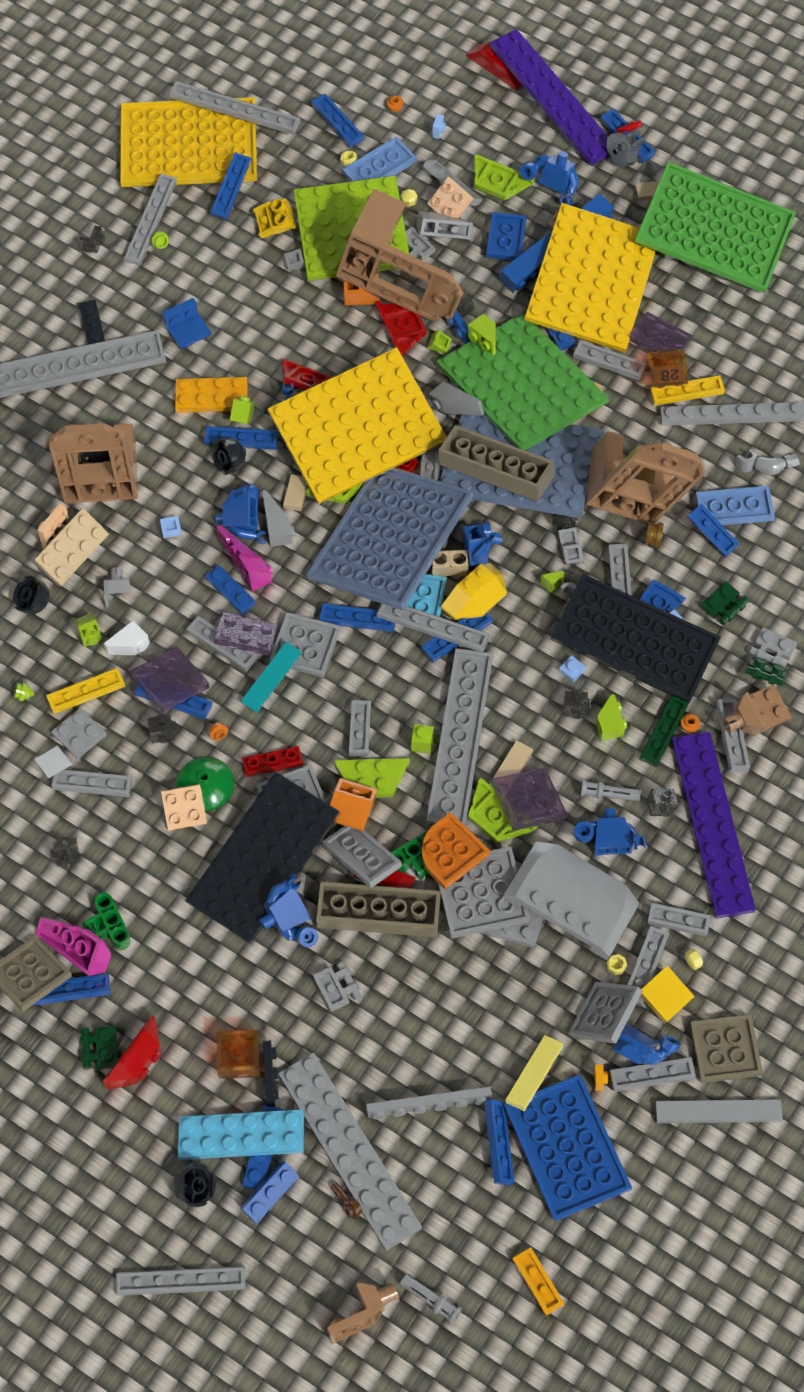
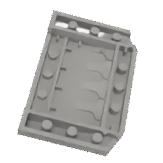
(573, 896)

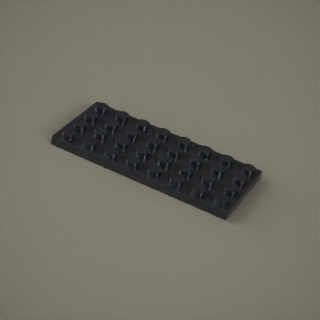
(635, 638)
(262, 851)

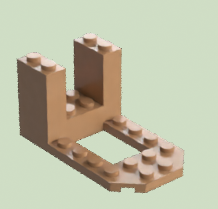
(371, 245)
(95, 480)
(649, 498)

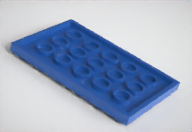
(568, 1148)

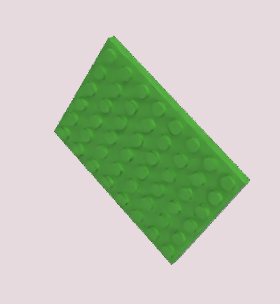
(715, 227)
(526, 386)

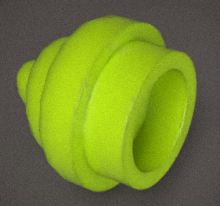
(159, 240)
(22, 691)

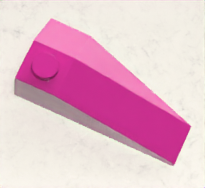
(249, 563)
(76, 945)

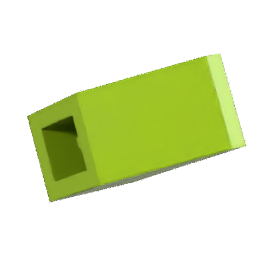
(483, 333)
(88, 630)
(609, 720)

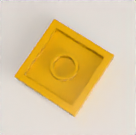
(666, 994)

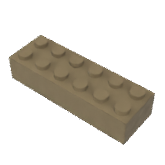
(496, 463)
(378, 909)

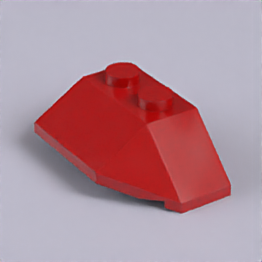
(488, 59)
(137, 1058)

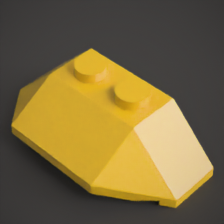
(476, 593)

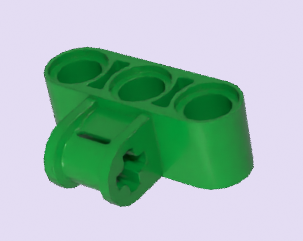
(411, 861)
(101, 925)

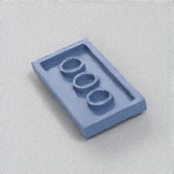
(381, 162)
(738, 504)

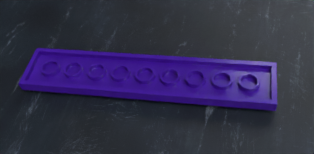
(552, 96)
(713, 825)

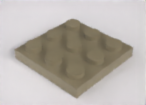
(31, 973)
(726, 1048)

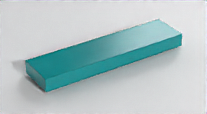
(271, 677)

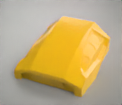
(275, 217)

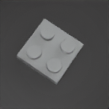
(79, 733)

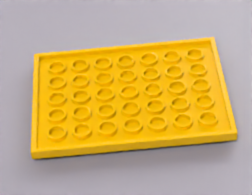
(182, 143)
(591, 278)
(357, 425)

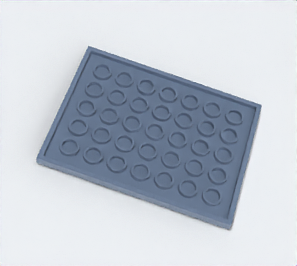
(568, 488)
(390, 536)

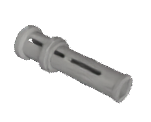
(633, 793)
(439, 1304)

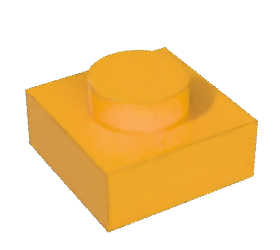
(600, 1077)

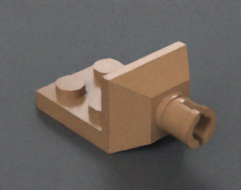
(758, 712)
(373, 1302)

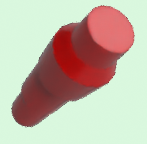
(630, 126)

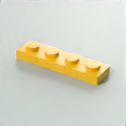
(693, 390)
(85, 691)

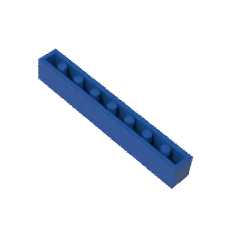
(528, 264)

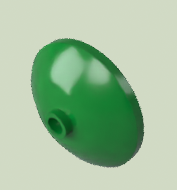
(216, 788)

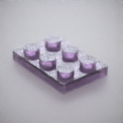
(659, 335)
(245, 633)

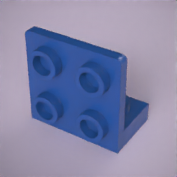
(185, 323)

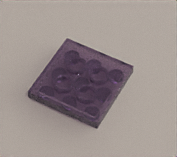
(169, 679)
(529, 799)

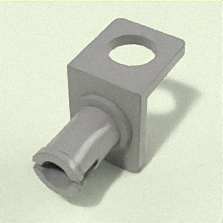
(116, 584)

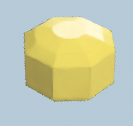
(348, 157)
(409, 197)
(693, 959)
(616, 964)

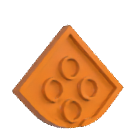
(451, 850)

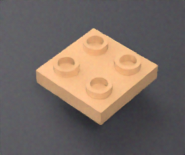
(450, 199)
(53, 524)
(184, 807)

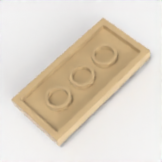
(70, 547)

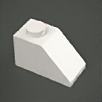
(127, 641)

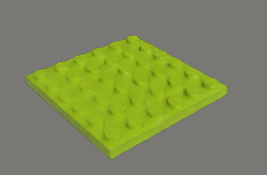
(328, 218)

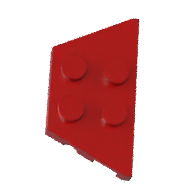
(402, 325)
(301, 376)

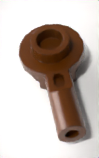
(352, 1206)

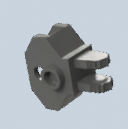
(625, 146)

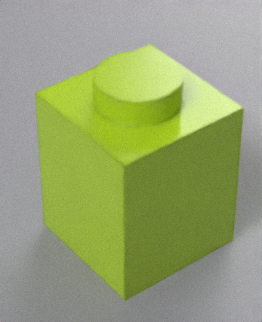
(242, 410)
(422, 738)

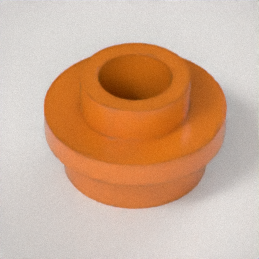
(395, 103)
(690, 728)
(218, 731)

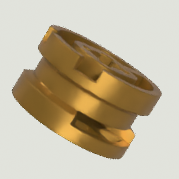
(654, 534)

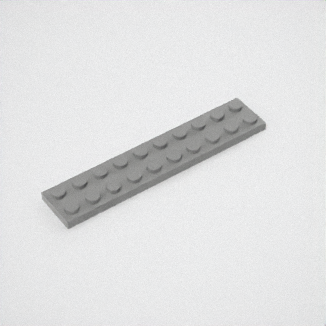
(81, 363)
(460, 736)
(350, 1151)

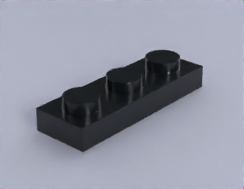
(91, 322)
(271, 1073)

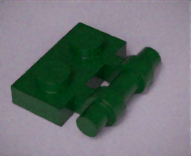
(722, 598)
(767, 671)
(106, 1047)

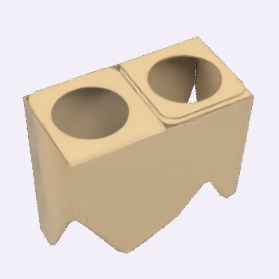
(451, 558)

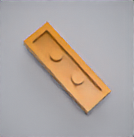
(538, 1281)

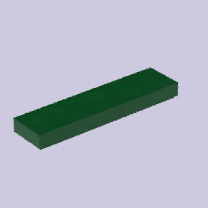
(664, 731)

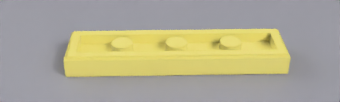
(534, 1073)

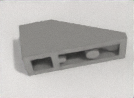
(443, 226)
(454, 401)
(277, 522)

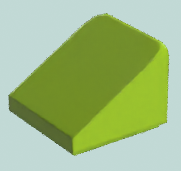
(439, 342)
(552, 580)

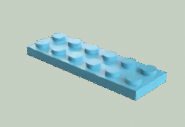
(241, 1134)

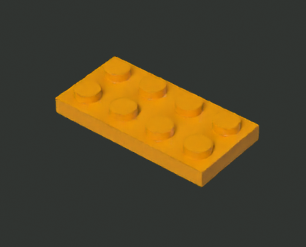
(209, 394)

